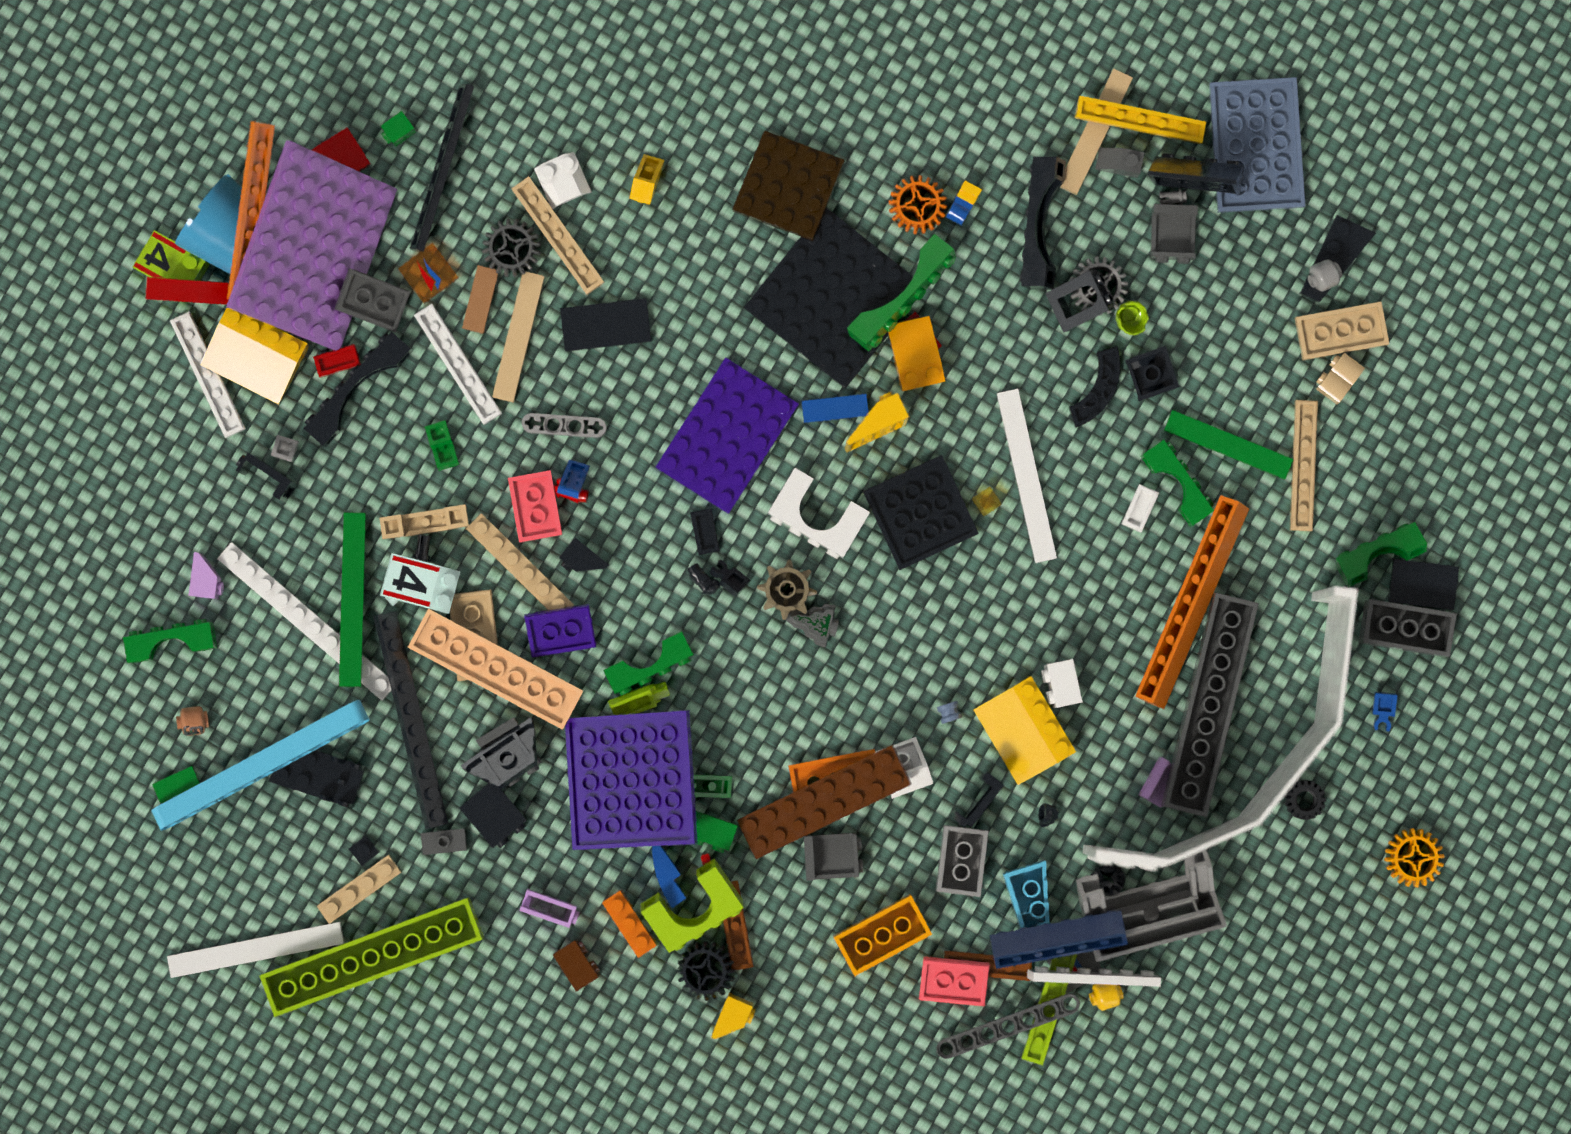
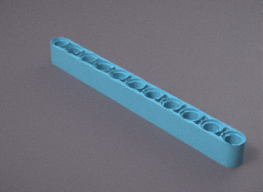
(260, 765)

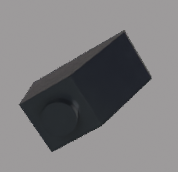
(581, 558)

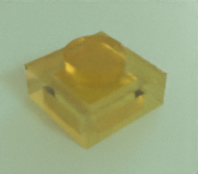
(986, 501)

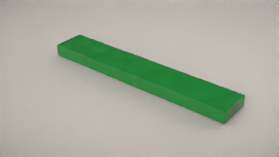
(1228, 444)

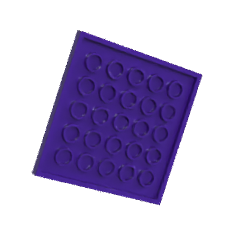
(631, 780)

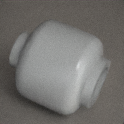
(1324, 275)

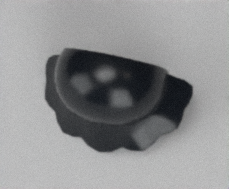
(1047, 814)

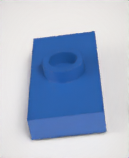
(573, 479)

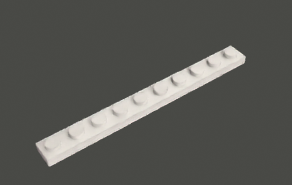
(299, 614)

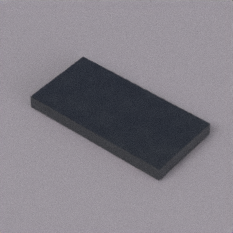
(605, 325)

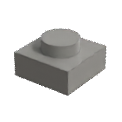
(284, 448)

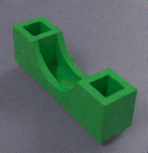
(1163, 460)
(1405, 542)
(142, 647)
(674, 651)

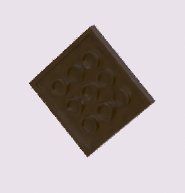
(788, 185)

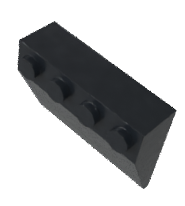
(1197, 175)

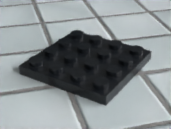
(920, 512)

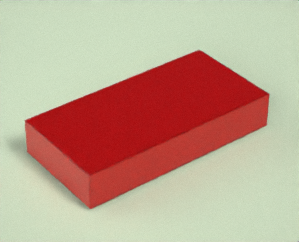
(337, 361)

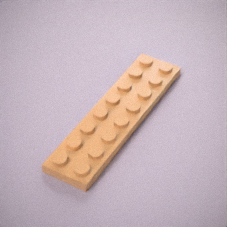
(495, 669)

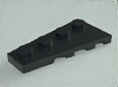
(1340, 245)

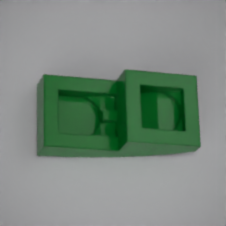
(442, 445)

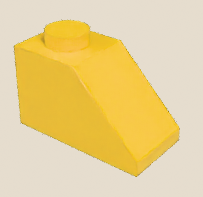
(646, 179)

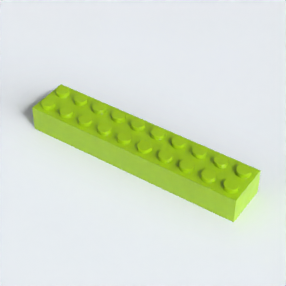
(371, 956)

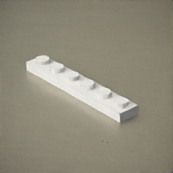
(1084, 975)

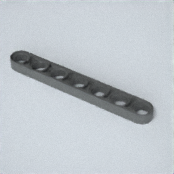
(1016, 1018)

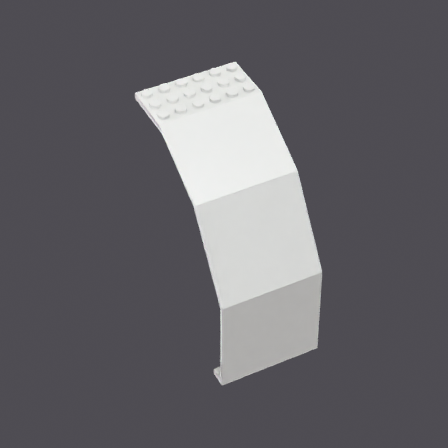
(1327, 721)

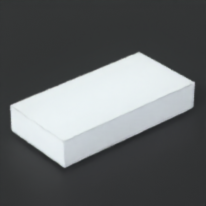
(1140, 508)

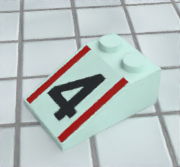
(420, 583)

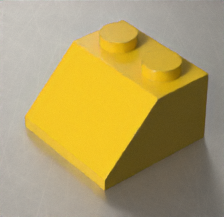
(733, 1016)

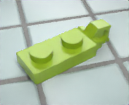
(639, 699)

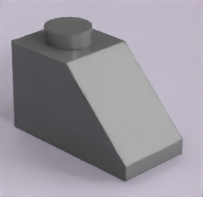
(1120, 161)

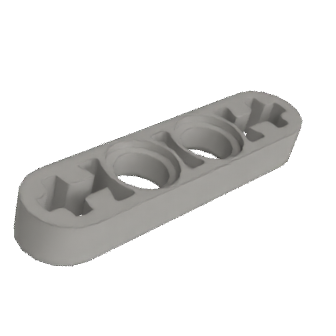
(563, 429)

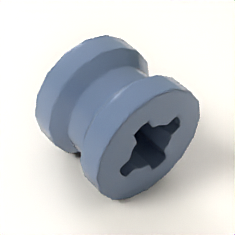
(949, 712)

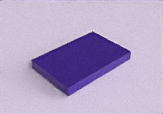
(560, 630)

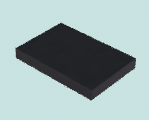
(1423, 584)

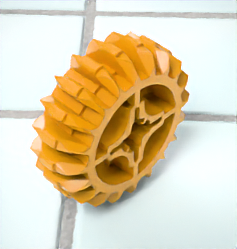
(1416, 867)

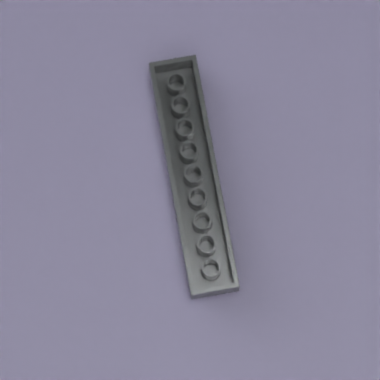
(1209, 704)

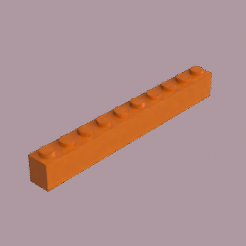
(1192, 602)

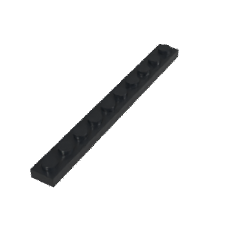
(410, 720)

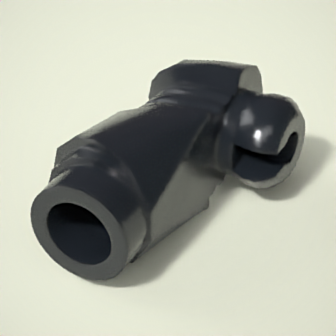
(703, 581)

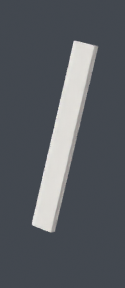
(1026, 476)
(255, 949)

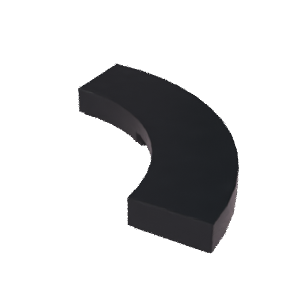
(1103, 389)

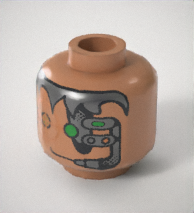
(192, 720)

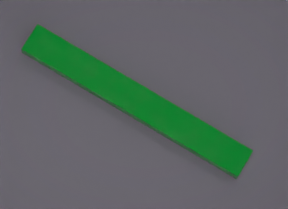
(352, 600)

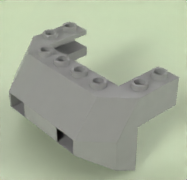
(1159, 910)

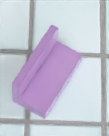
(1156, 782)

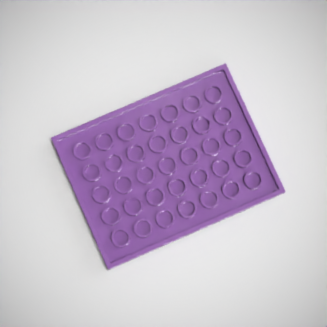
(306, 238)

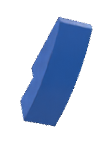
(666, 874)

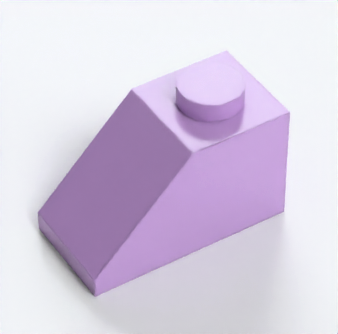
(204, 579)

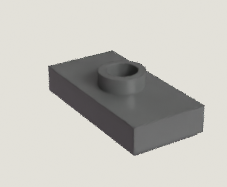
(443, 841)

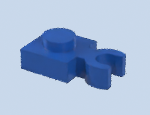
(1384, 706)

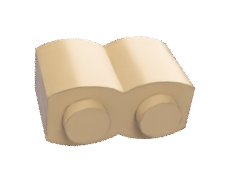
(1339, 378)

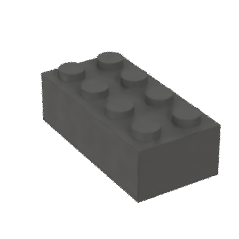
(1407, 628)

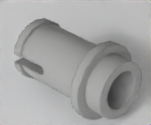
(1175, 197)

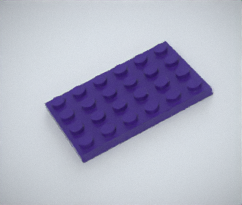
(727, 435)

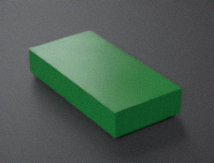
(176, 784)

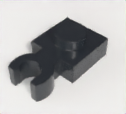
(731, 580)

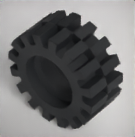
(1318, 800)

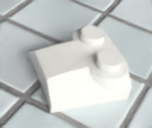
(562, 179)

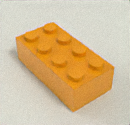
(882, 935)

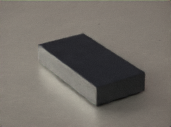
(705, 531)

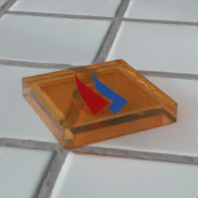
(428, 273)

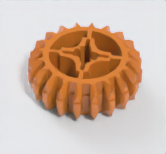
(921, 223)

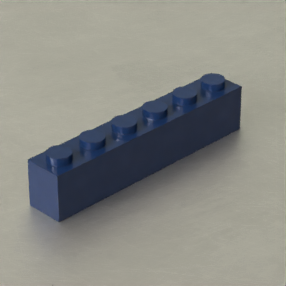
(1058, 939)

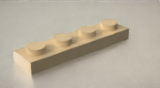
(359, 889)

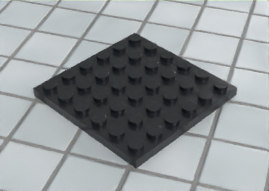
(823, 290)

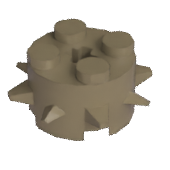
(777, 580)

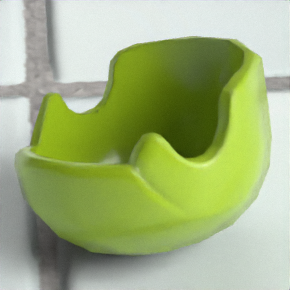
(1132, 317)

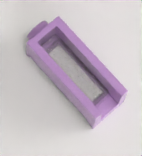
(549, 908)

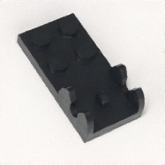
(322, 777)

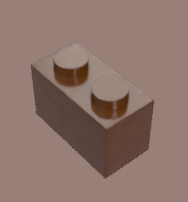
(576, 964)

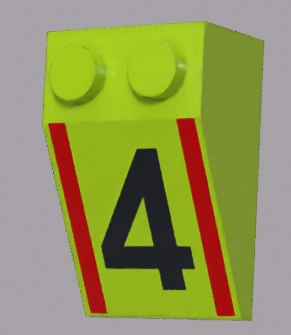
(166, 260)

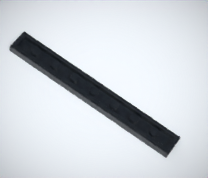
(441, 167)

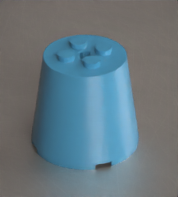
(214, 228)

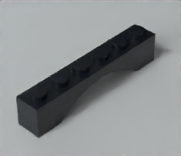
(1046, 179)
(327, 422)

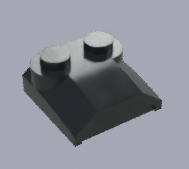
(1153, 373)

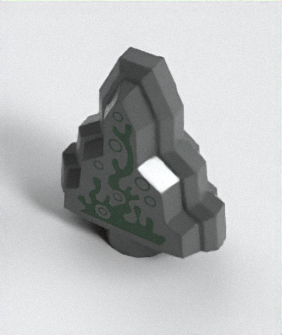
(816, 623)

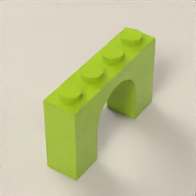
(677, 931)

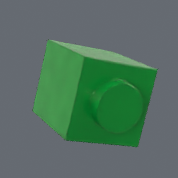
(397, 129)

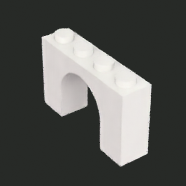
(835, 539)

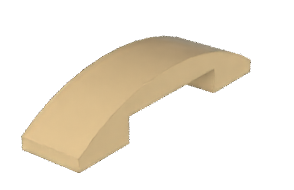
(424, 522)

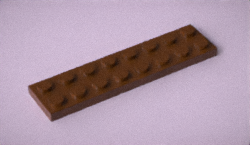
(824, 801)

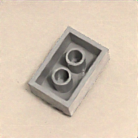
(961, 860)

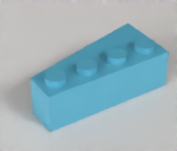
(1029, 894)

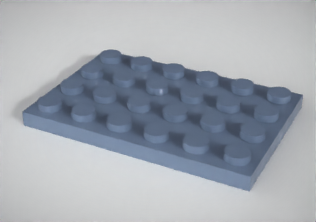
(1261, 130)

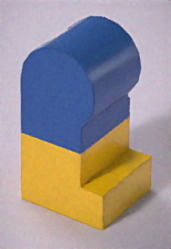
(963, 202)

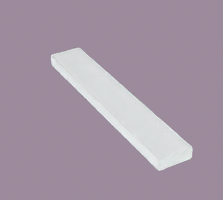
(458, 364)
(210, 382)

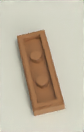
(480, 299)

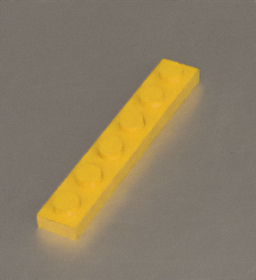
(1140, 119)

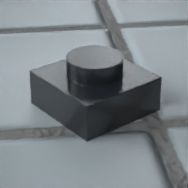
(364, 850)

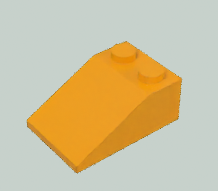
(916, 354)

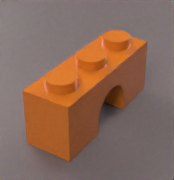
(629, 923)

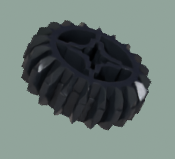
(704, 979)

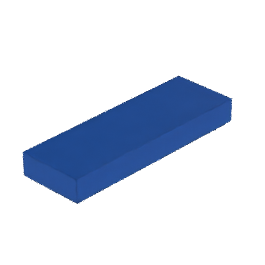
(835, 408)

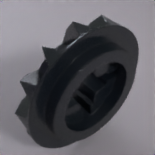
(1117, 877)

